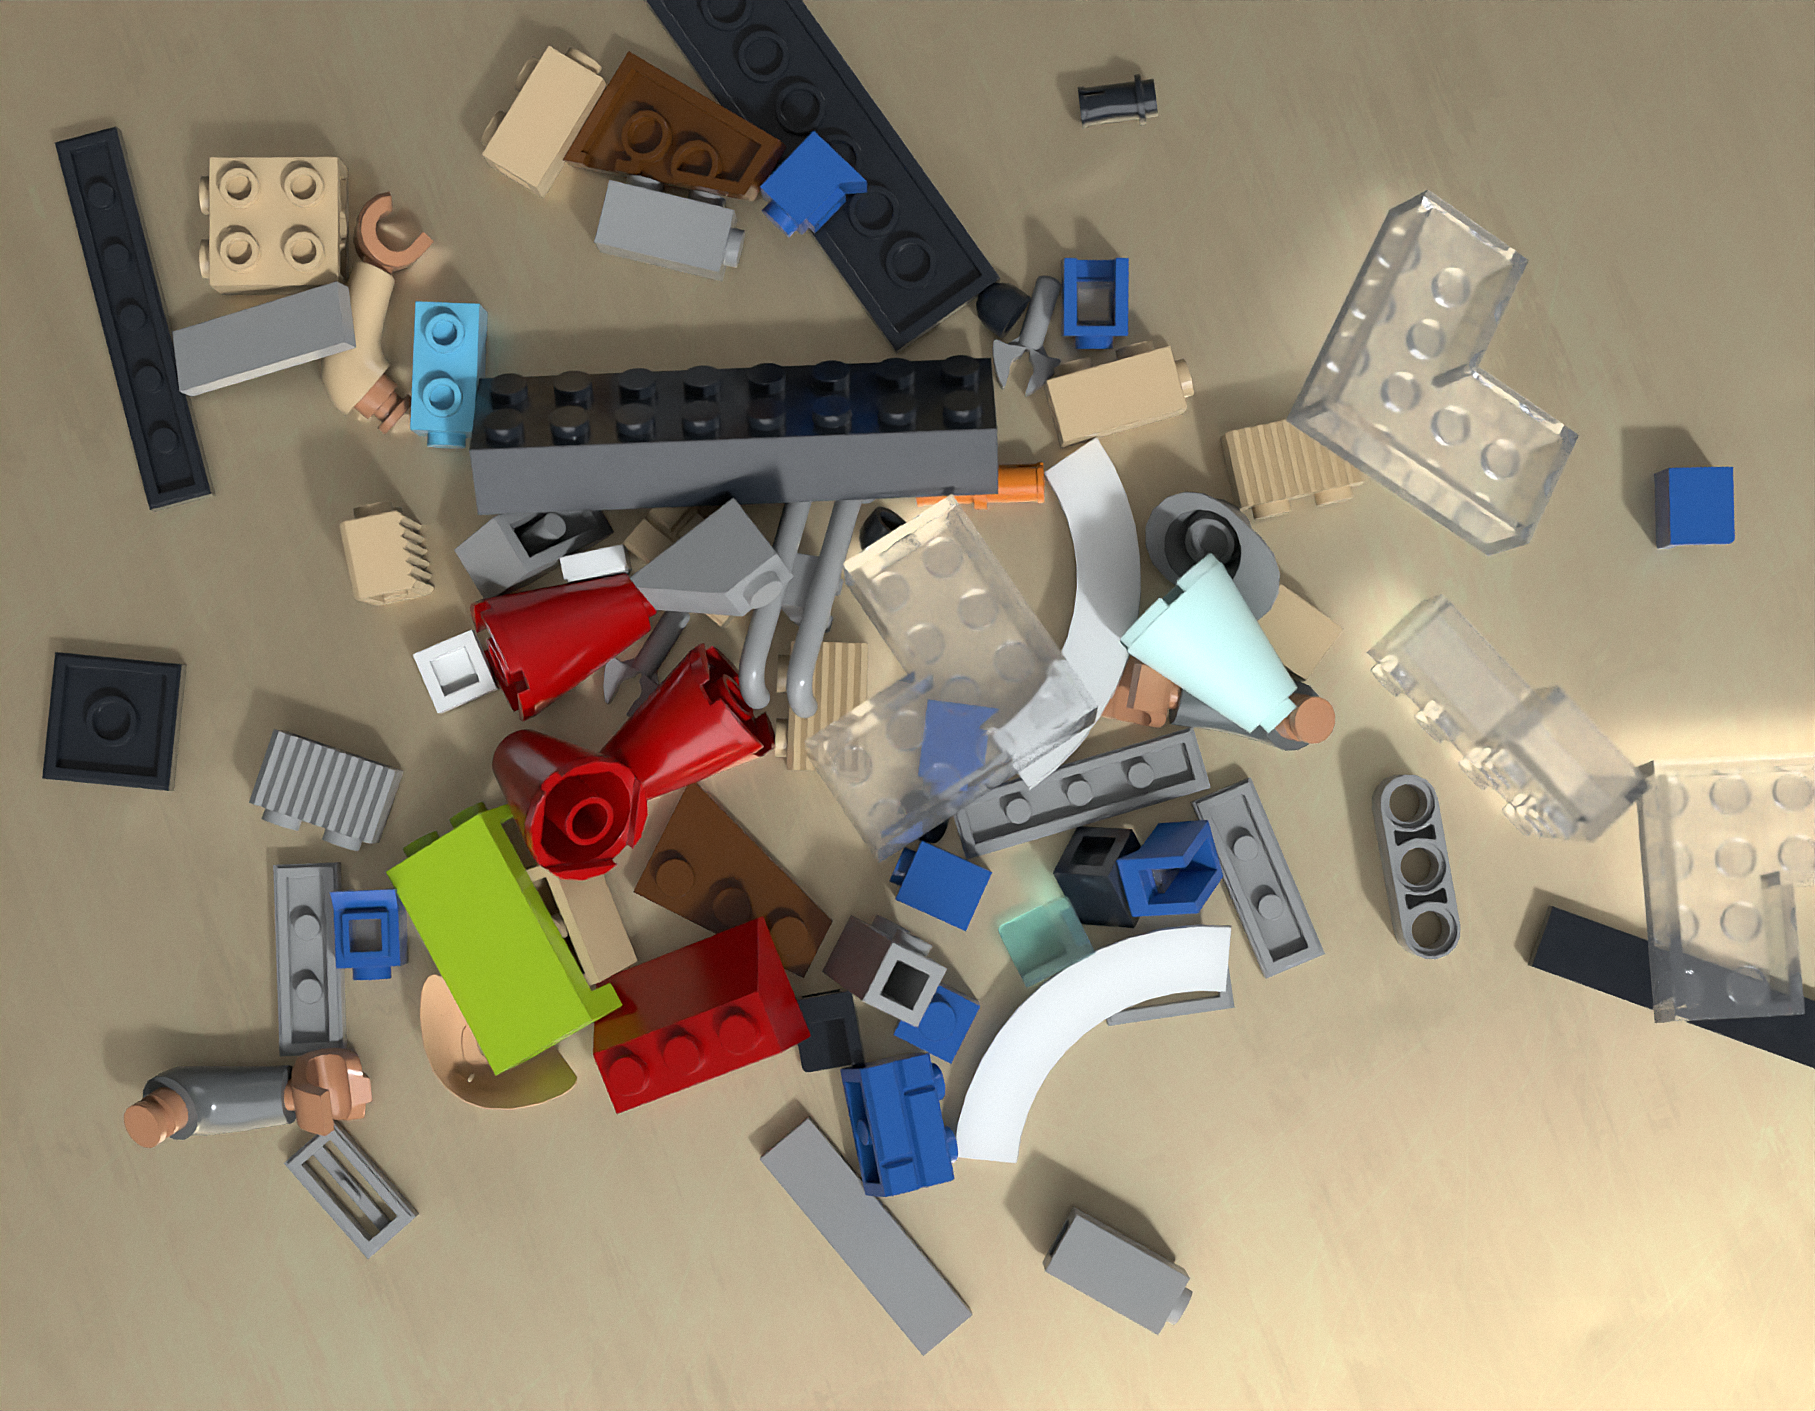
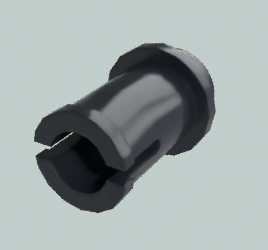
(1118, 102)

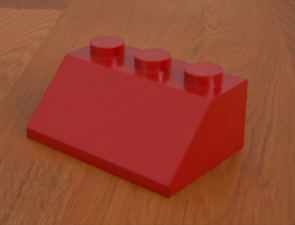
(696, 1016)

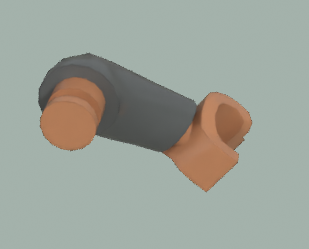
(1147, 695)
(244, 1098)

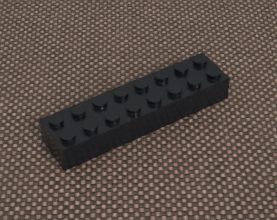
(734, 435)

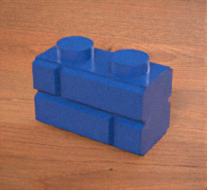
(899, 1124)

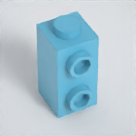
(447, 370)

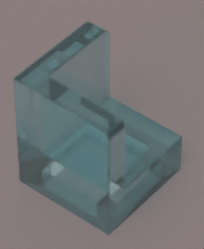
(1046, 940)

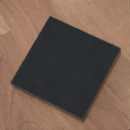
(114, 721)

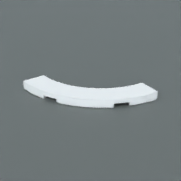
(1106, 582)
(1066, 1009)

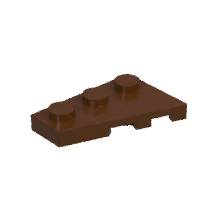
(672, 135)
(722, 879)

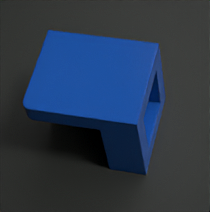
(1694, 506)

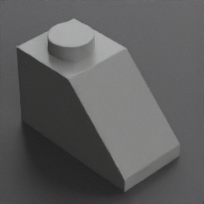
(526, 546)
(715, 568)

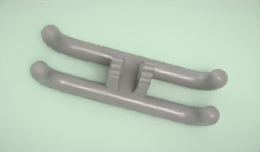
(804, 600)

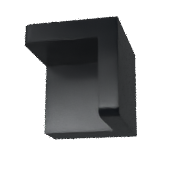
(1092, 878)
(833, 1031)

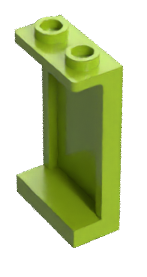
(495, 939)

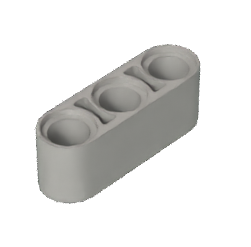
(1437, 889)

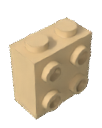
(275, 224)

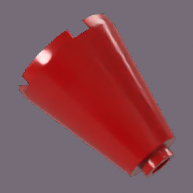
(558, 636)
(691, 726)
(569, 802)

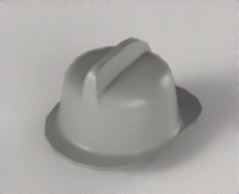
(1193, 526)

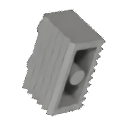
(325, 788)

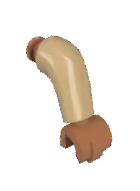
(358, 375)

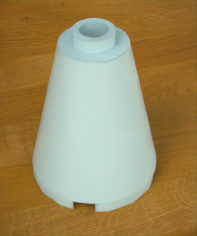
(1214, 648)

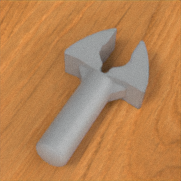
(1031, 338)
(647, 660)

